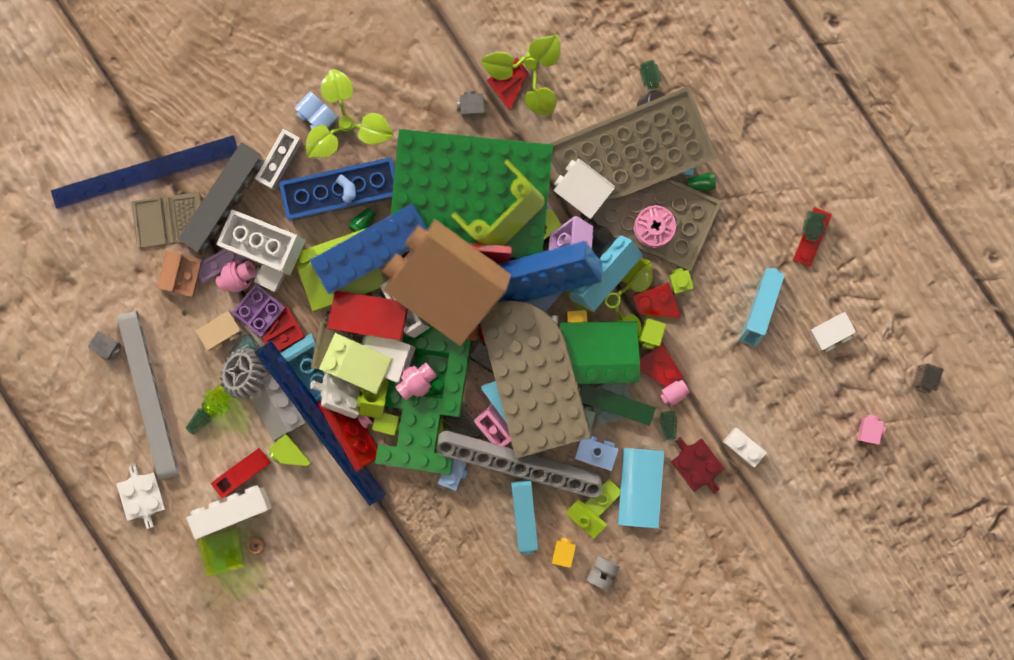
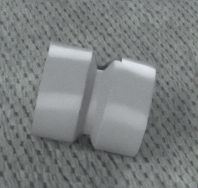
(605, 566)

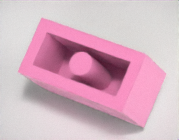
(493, 426)

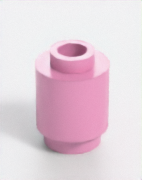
(674, 393)

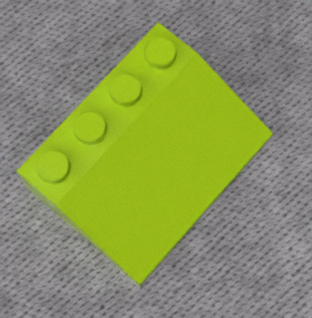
(315, 290)

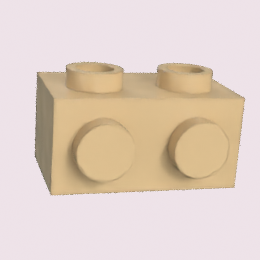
(219, 331)

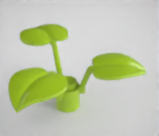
(542, 50)
(374, 126)
(640, 279)

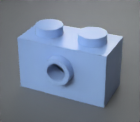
(597, 453)
(458, 471)

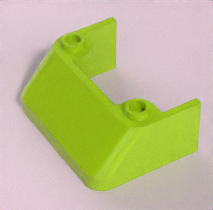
(526, 206)

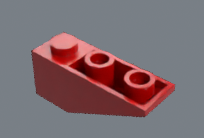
(240, 473)

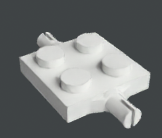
(338, 395)
(140, 496)

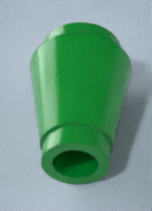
(703, 182)
(362, 220)

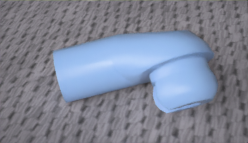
(349, 189)

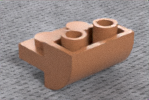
(179, 274)

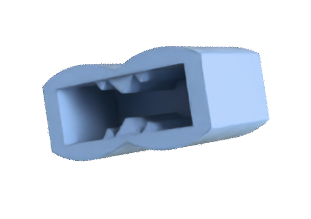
(315, 112)

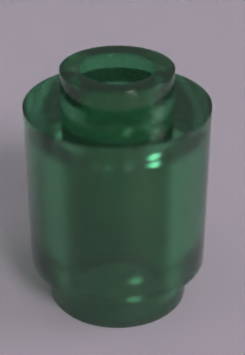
(650, 74)

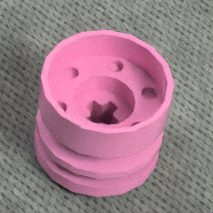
(650, 237)

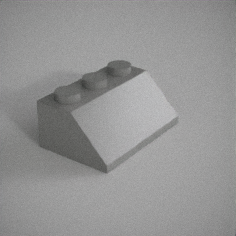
(276, 409)

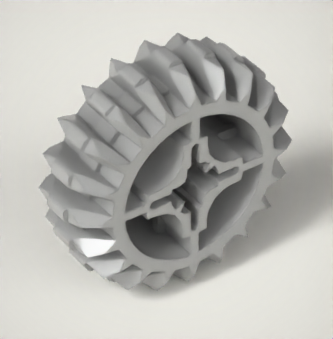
(243, 374)

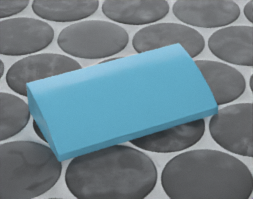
(640, 488)

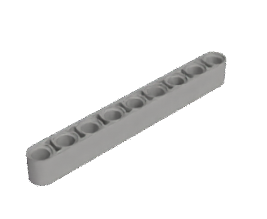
(148, 395)
(493, 453)

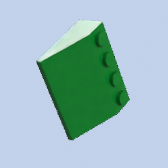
(603, 351)

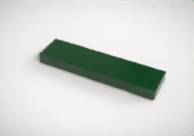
(617, 404)

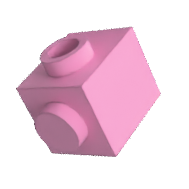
(871, 430)

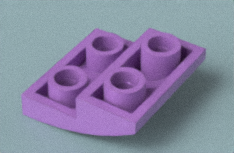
(258, 310)

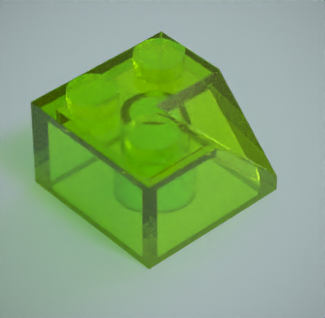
(221, 552)

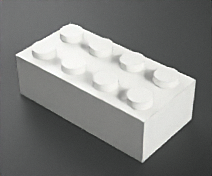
(260, 242)
(224, 514)

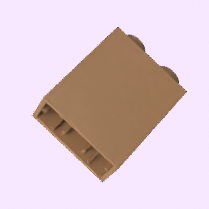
(445, 281)

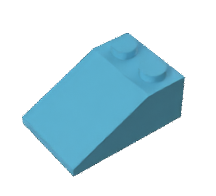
(300, 359)

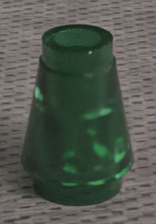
(198, 421)
(669, 424)

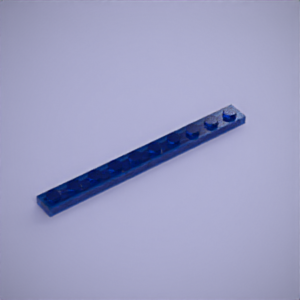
(144, 172)
(311, 412)

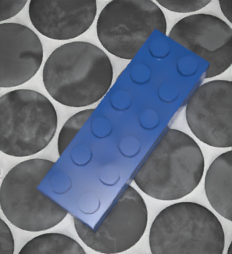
(321, 194)
(366, 249)
(551, 272)

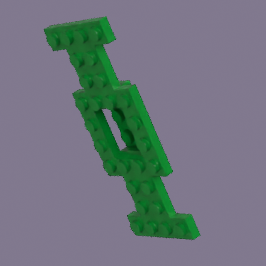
(423, 414)

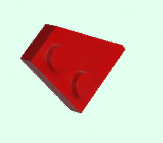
(660, 366)

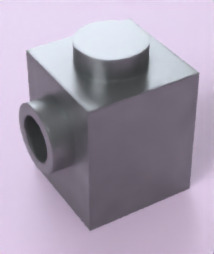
(470, 104)

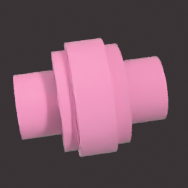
(236, 276)
(416, 381)

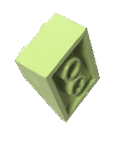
(355, 363)

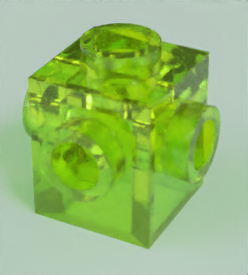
(216, 401)

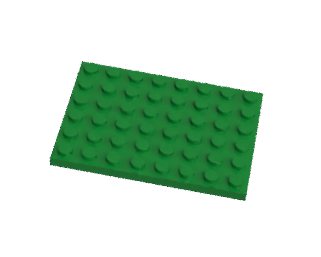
(470, 178)

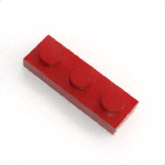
(807, 249)

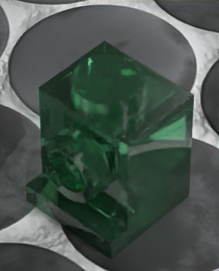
(813, 225)

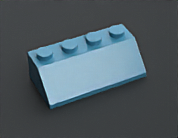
(615, 265)

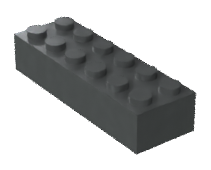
(221, 198)

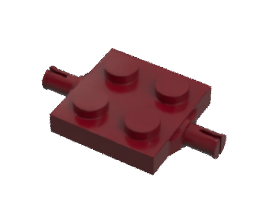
(697, 465)

